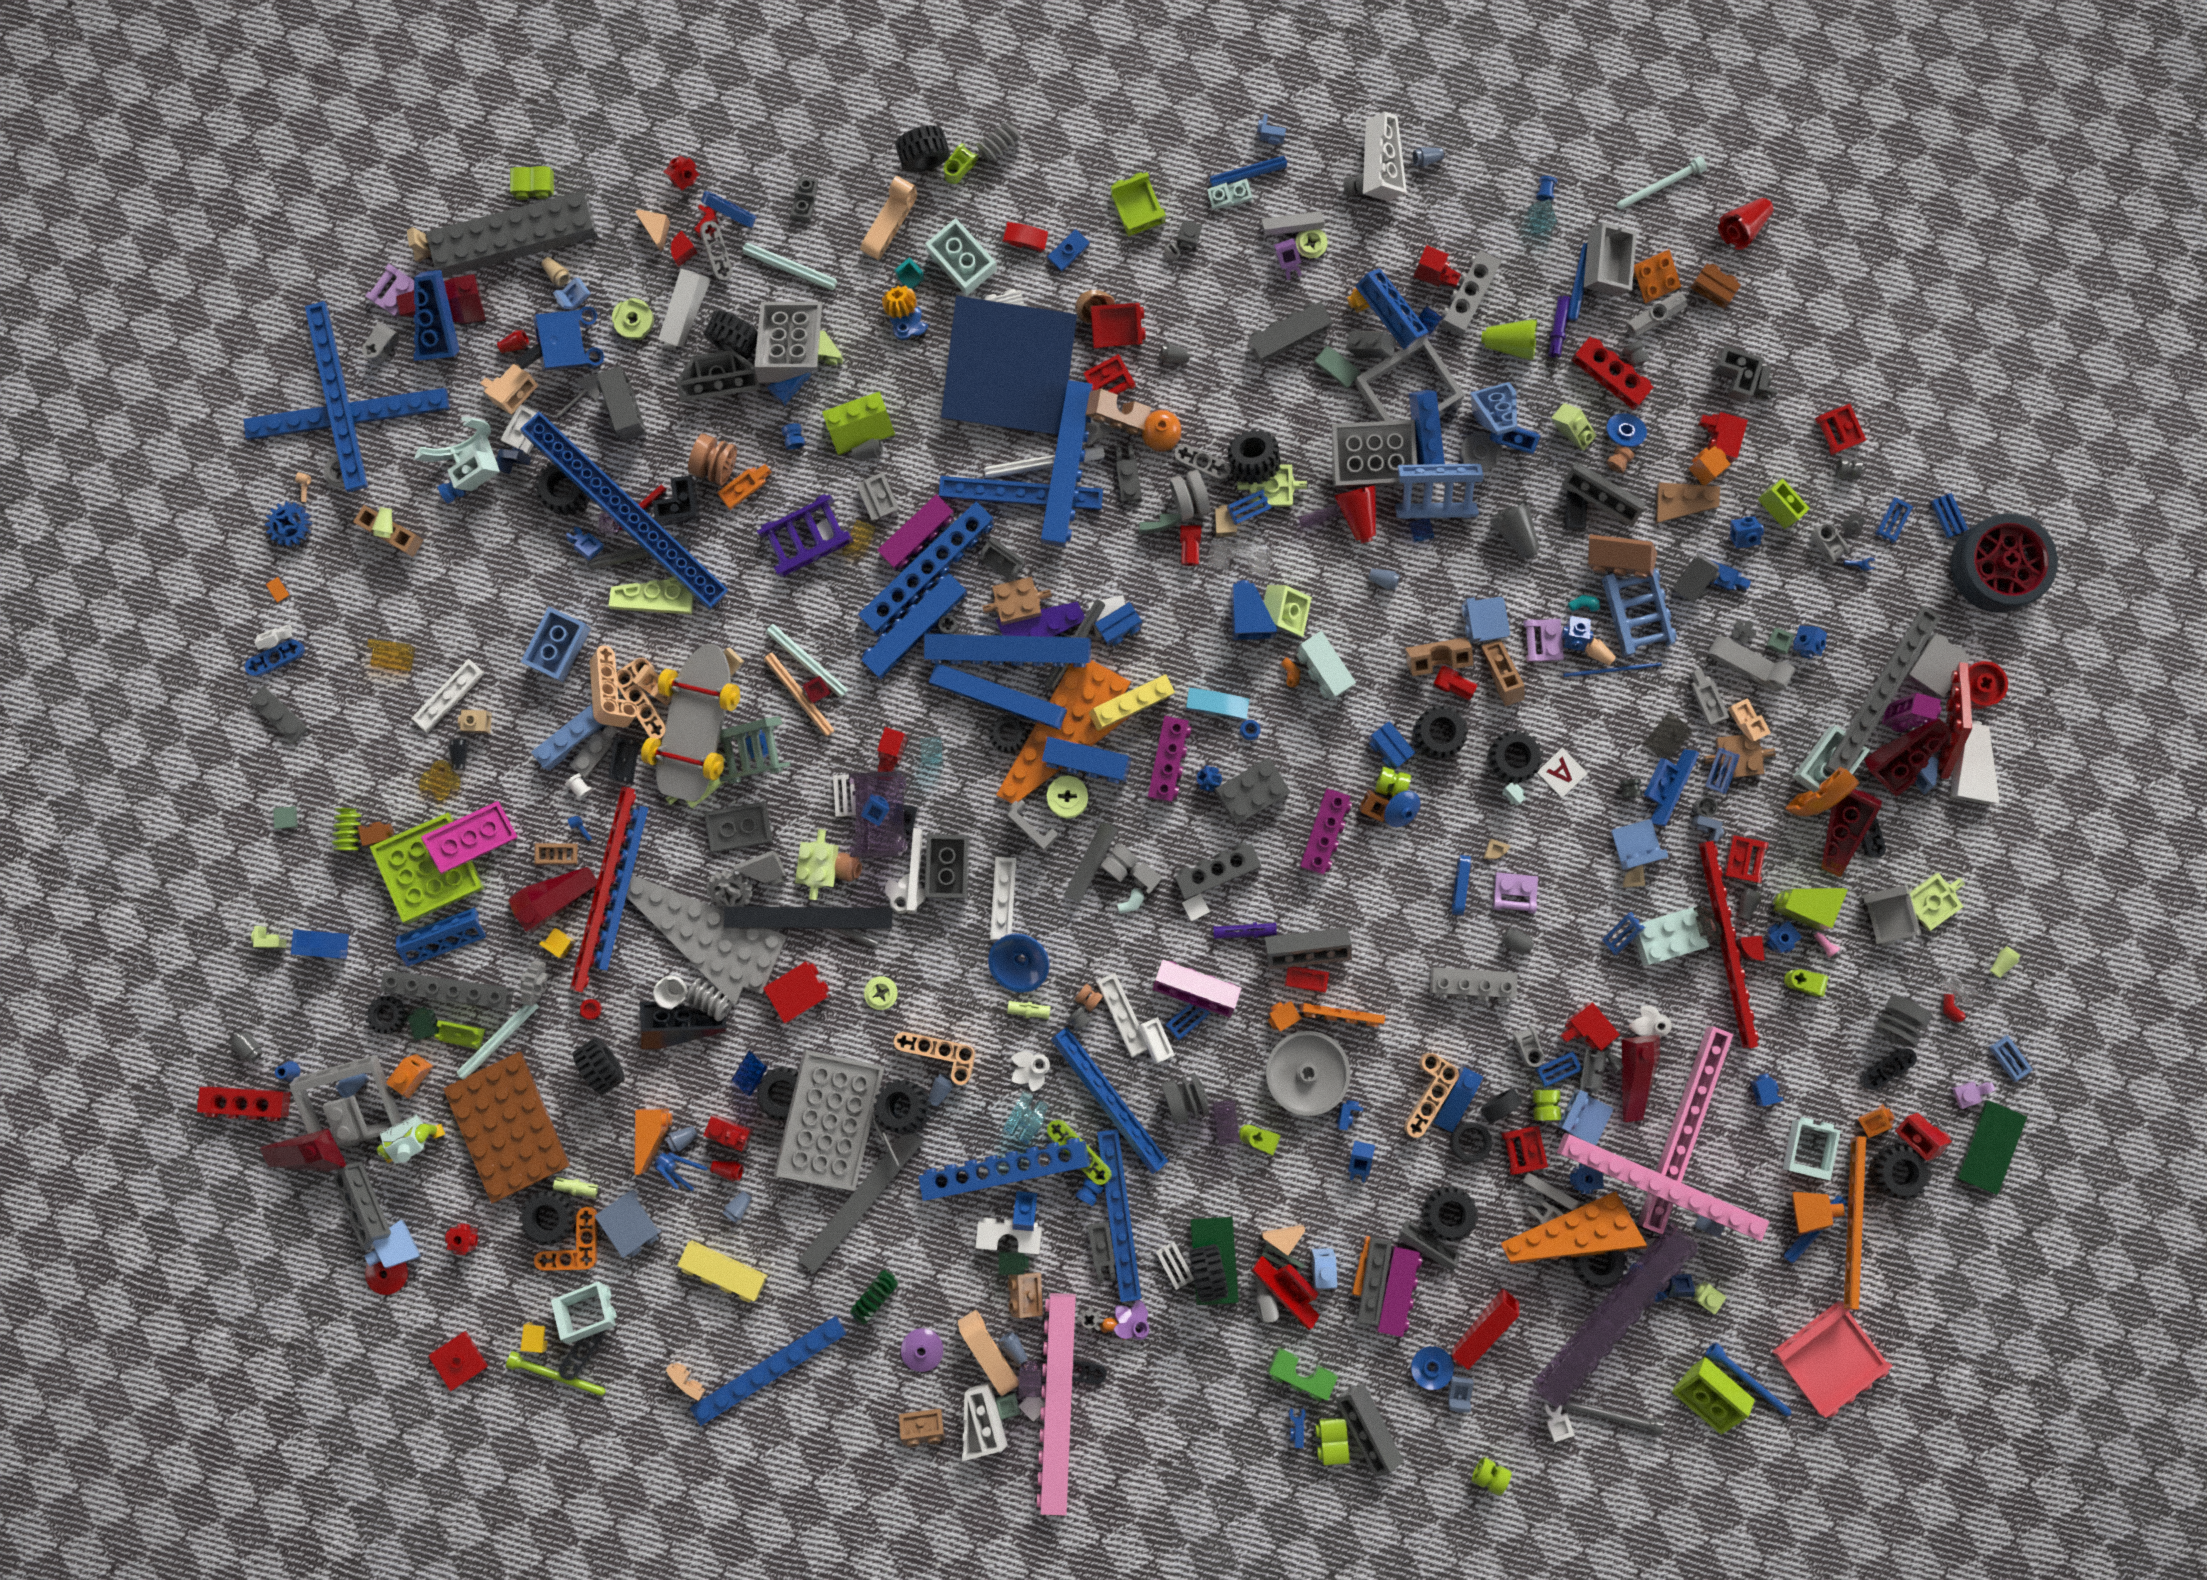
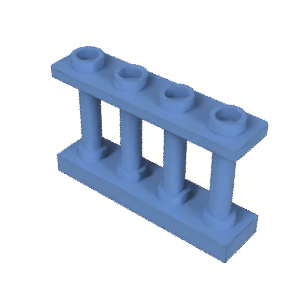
(1438, 473)
(1623, 625)

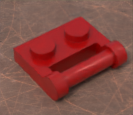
(1108, 372)
(1846, 426)
(1739, 859)
(1531, 1147)

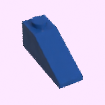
(1458, 1099)

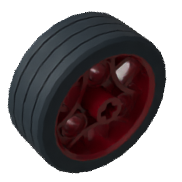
(2004, 563)

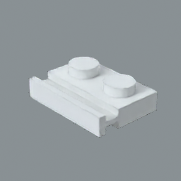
(512, 433)

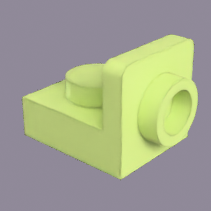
(262, 940)
(1708, 1297)

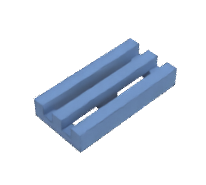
(1999, 1044)

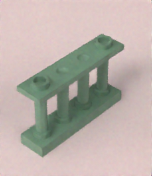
(753, 730)

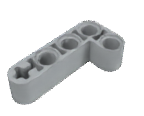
(1753, 666)

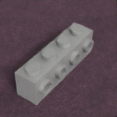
(1473, 983)

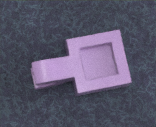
(1969, 1093)

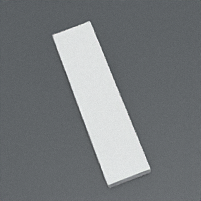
(448, 696)
(914, 871)
(1003, 897)
(1122, 1014)

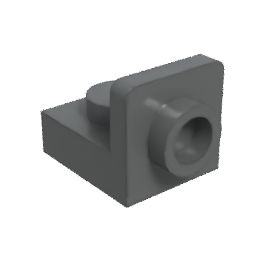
(1189, 235)
(1762, 387)

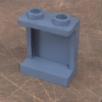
(628, 1225)

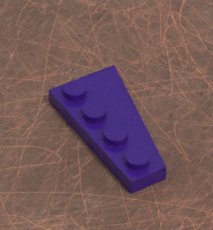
(1051, 623)

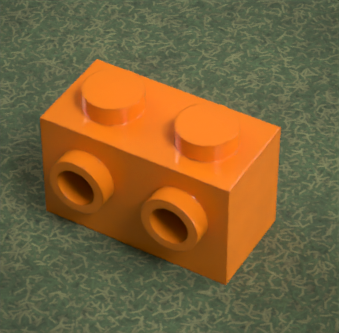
(1709, 465)

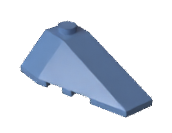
(1495, 408)

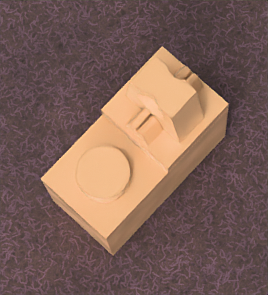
(510, 389)

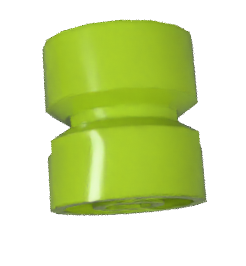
(1391, 782)
(1546, 1105)
(1491, 1476)

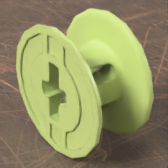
(1075, 805)

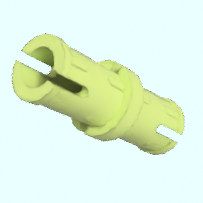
(1028, 1010)
(575, 1187)

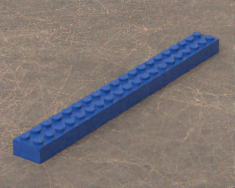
(623, 510)

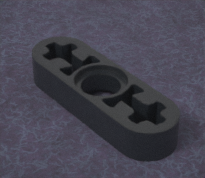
(1877, 842)
(1878, 1082)
(1092, 1366)
(578, 1368)

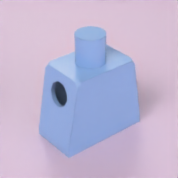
(395, 1249)
(1324, 1269)

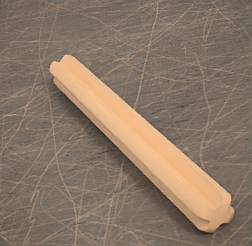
(799, 694)

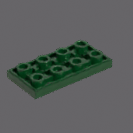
(1991, 1147)
(1219, 1232)

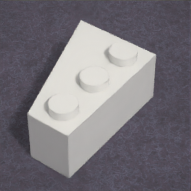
(982, 1423)

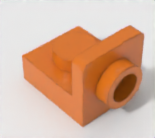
(1877, 1121)

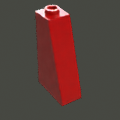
(1486, 1329)

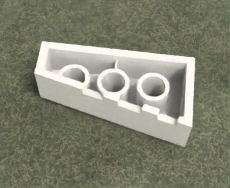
(1383, 158)

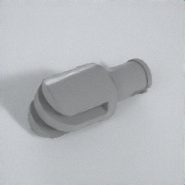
(1265, 1303)

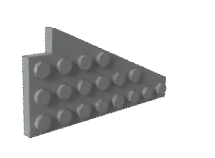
(724, 955)

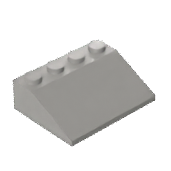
(787, 340)
(1371, 452)

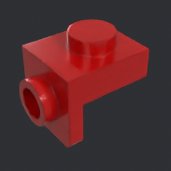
(709, 215)

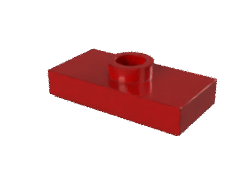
(1306, 979)

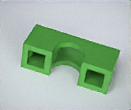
(1319, 1383)

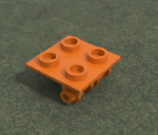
(1656, 276)

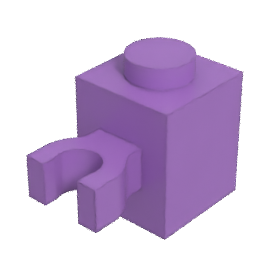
(1288, 257)

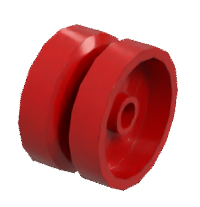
(1987, 684)

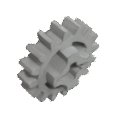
(729, 889)
(533, 983)

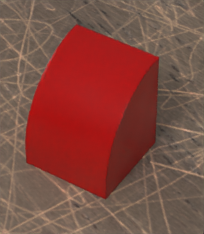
(682, 249)
(1751, 947)

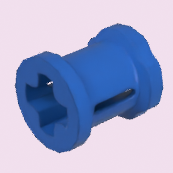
(1546, 188)

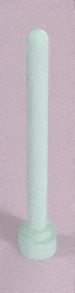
(1696, 166)

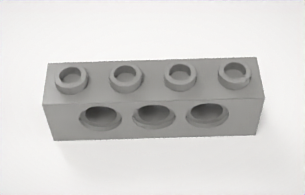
(1456, 321)

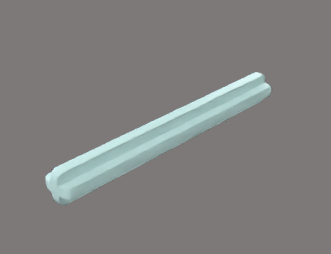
(789, 266)
(806, 660)
(496, 1040)

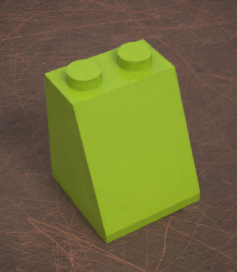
(1811, 906)

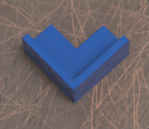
(319, 944)

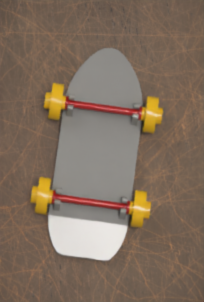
(694, 724)

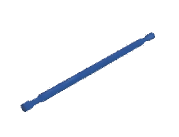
(1612, 669)

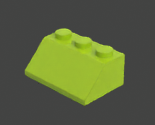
(858, 422)
(1714, 1396)

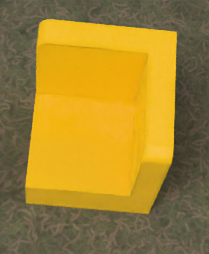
(558, 943)
(533, 1338)

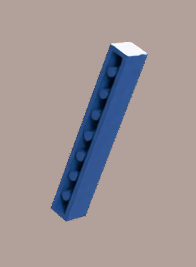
(1066, 465)
(1007, 648)

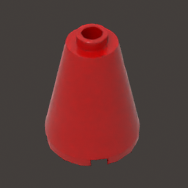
(1745, 222)
(1359, 512)

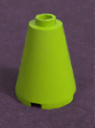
(1512, 338)

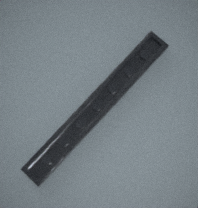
(807, 918)

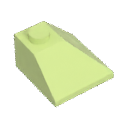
(1287, 608)

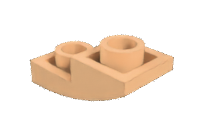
(680, 1375)

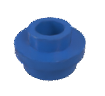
(1250, 723)

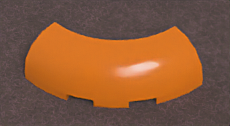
(1830, 793)

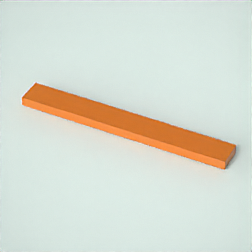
(1854, 1223)

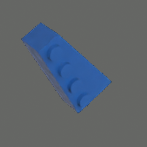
(433, 319)

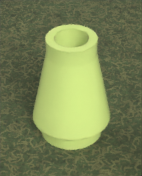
(383, 523)
(2005, 961)

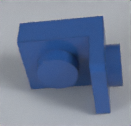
(1345, 1118)

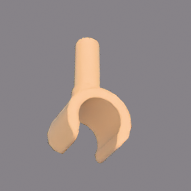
(305, 480)

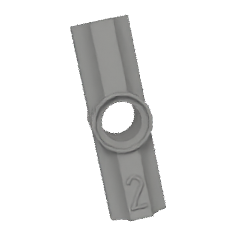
(1665, 308)

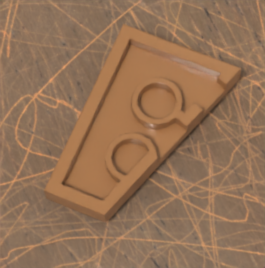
(1684, 499)

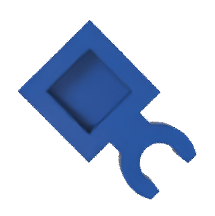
(586, 545)

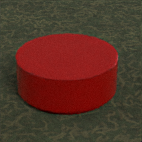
(590, 1009)

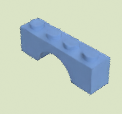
(558, 745)

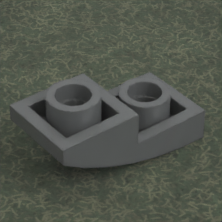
(805, 198)

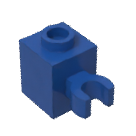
(1361, 1160)

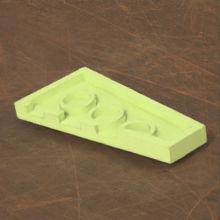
(654, 596)

